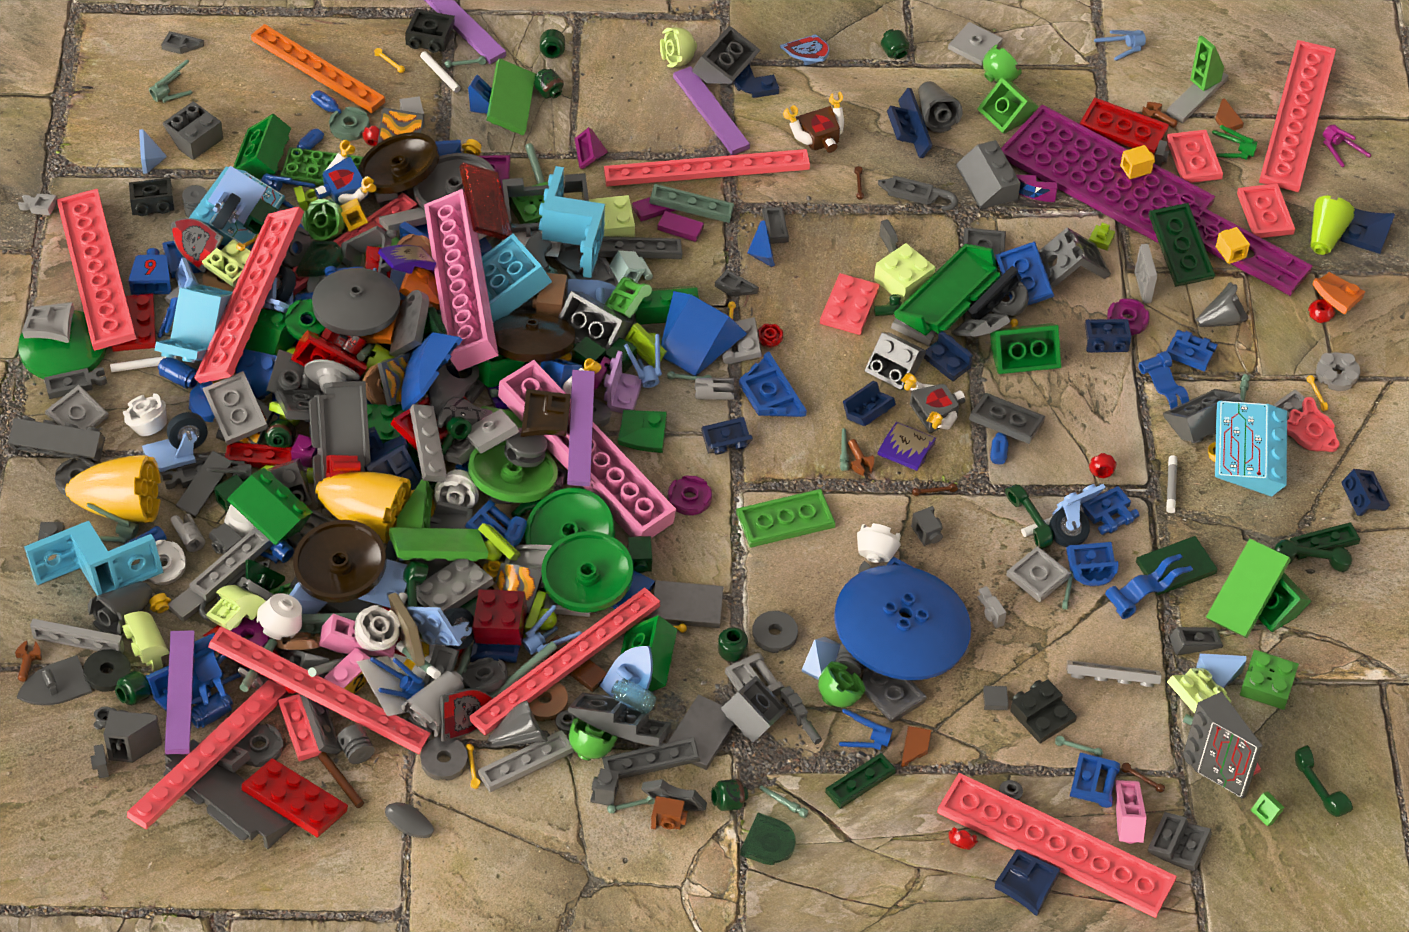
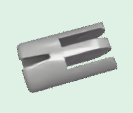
(714, 388)

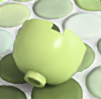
(677, 46)

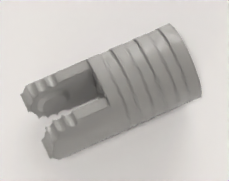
(188, 532)

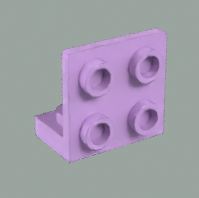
(621, 388)

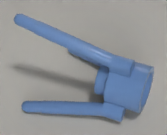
(1134, 39)
(647, 374)
(535, 641)

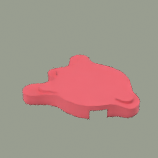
(1312, 428)

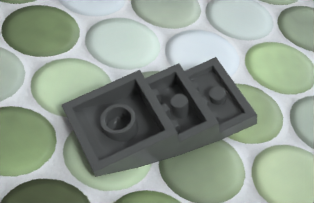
(618, 719)

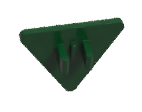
(263, 575)

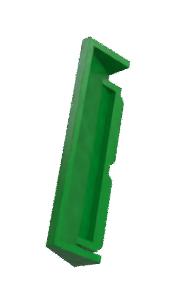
(950, 290)

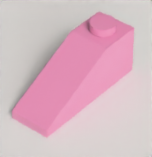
(339, 636)
(1130, 811)

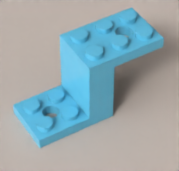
(572, 221)
(194, 322)
(83, 549)

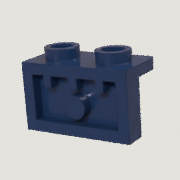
(1107, 335)
(949, 357)
(1364, 491)

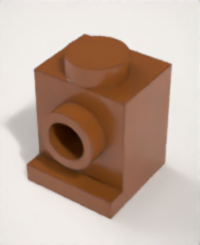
(668, 813)

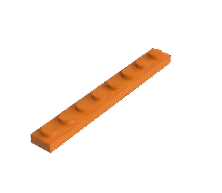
(318, 68)

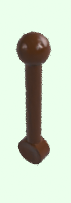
(858, 170)
(952, 488)
(1126, 768)

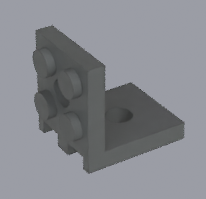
(1072, 253)

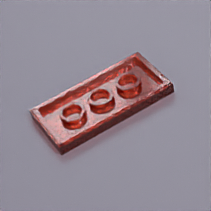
(485, 201)

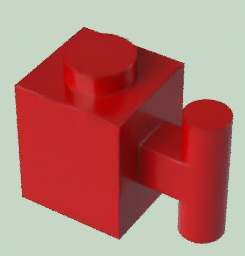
(341, 464)

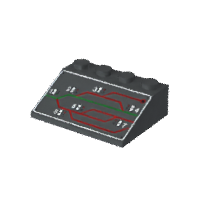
(1222, 745)

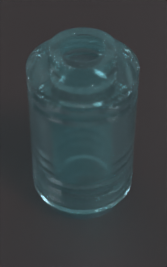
(633, 696)

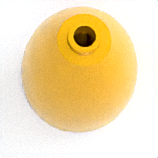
(119, 486)
(365, 498)

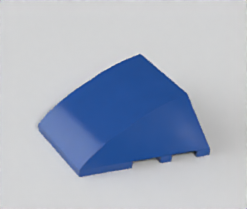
(697, 333)
(424, 366)

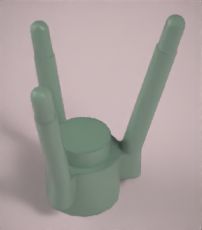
(160, 89)
(126, 529)

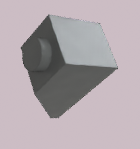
(304, 659)

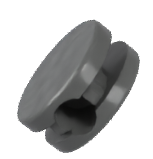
(527, 450)

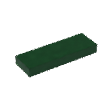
(1328, 538)
(860, 780)

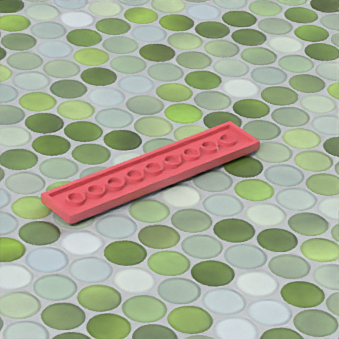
(1297, 116)
(96, 270)
(249, 295)
(1057, 844)

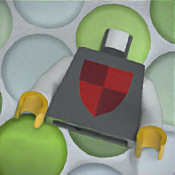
(933, 403)

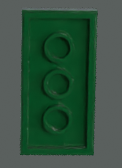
(1181, 244)

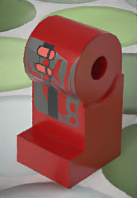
(352, 344)

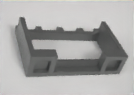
(516, 188)
(357, 246)

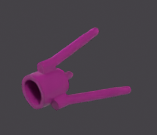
(1335, 135)

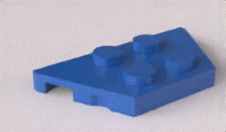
(770, 390)

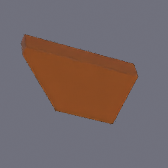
(1228, 117)
(916, 744)

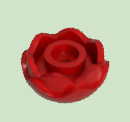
(371, 135)
(1321, 311)
(770, 335)
(1102, 465)
(962, 839)

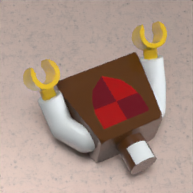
(820, 127)

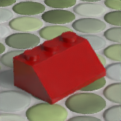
(313, 347)

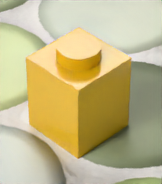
(1137, 162)
(353, 214)
(1232, 245)

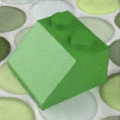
(1007, 106)

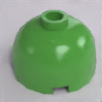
(1000, 65)
(323, 220)
(839, 686)
(589, 740)

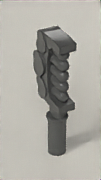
(797, 707)

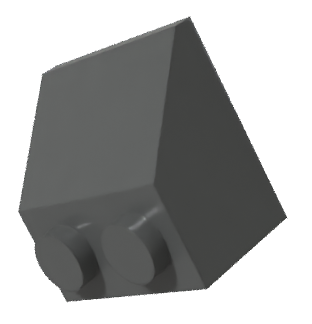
(754, 709)

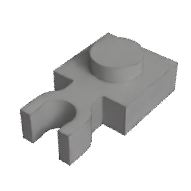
(41, 204)
(993, 609)

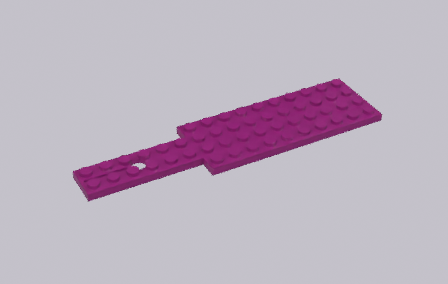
(1091, 172)

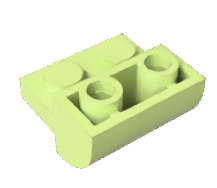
(227, 262)
(233, 606)
(146, 638)
(1195, 686)

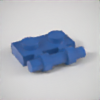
(1191, 350)
(1106, 505)

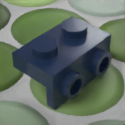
(867, 404)
(726, 435)

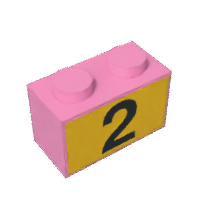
(348, 673)

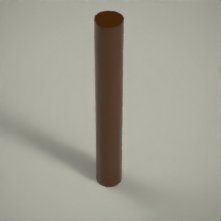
(341, 780)

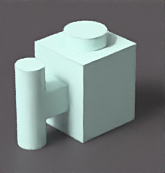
(629, 265)

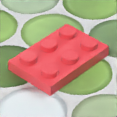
(1194, 156)
(1266, 211)
(849, 304)

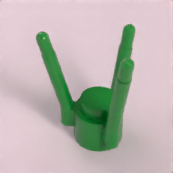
(1246, 145)

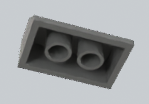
(726, 58)
(989, 175)
(594, 320)
(1198, 416)

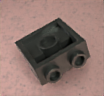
(429, 30)
(151, 196)
(1042, 710)

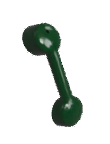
(457, 429)
(1043, 533)
(1339, 557)
(414, 575)
(1335, 803)

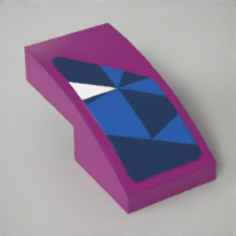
(1037, 190)

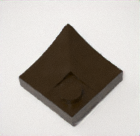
(545, 413)

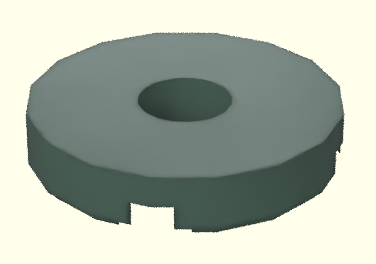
(349, 132)

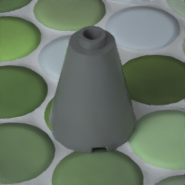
(938, 107)
(113, 605)

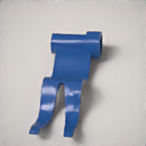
(1162, 378)
(1141, 585)
(207, 667)

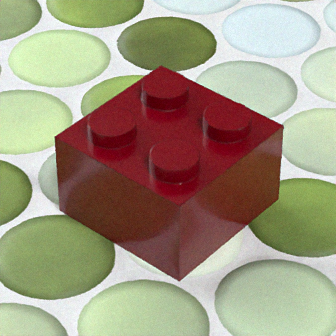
(500, 617)

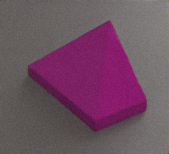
(588, 148)

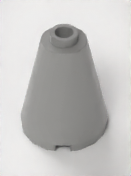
(425, 704)

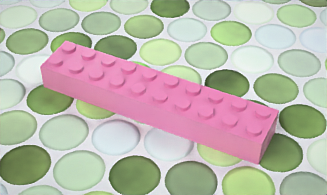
(460, 280)
(614, 478)

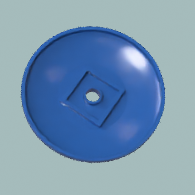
(897, 645)

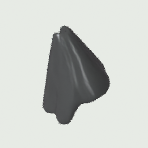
(1223, 310)
(518, 728)

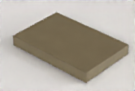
(408, 630)

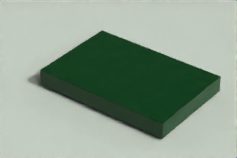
(1193, 555)

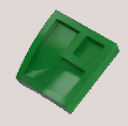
(643, 430)

